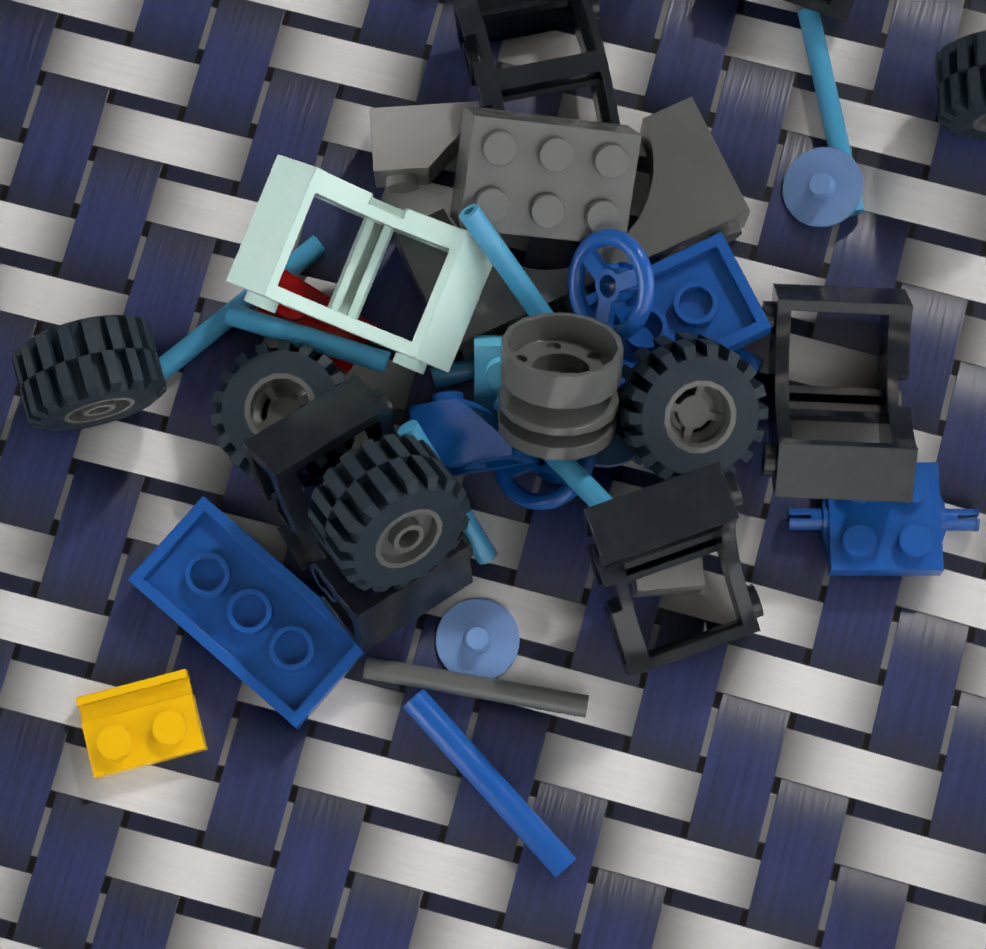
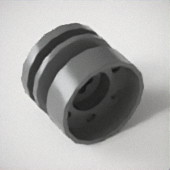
(559, 385)

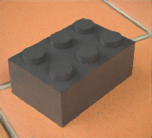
(545, 173)

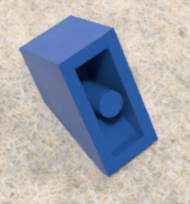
(466, 435)

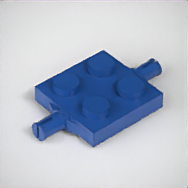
(887, 536)

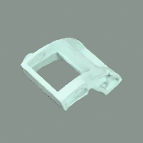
(275, 231)

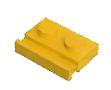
(141, 724)

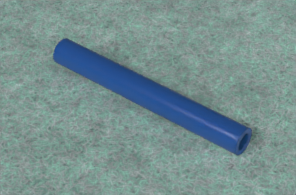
(489, 783)

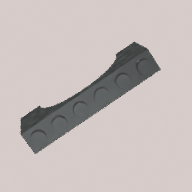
(686, 203)

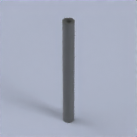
(475, 686)

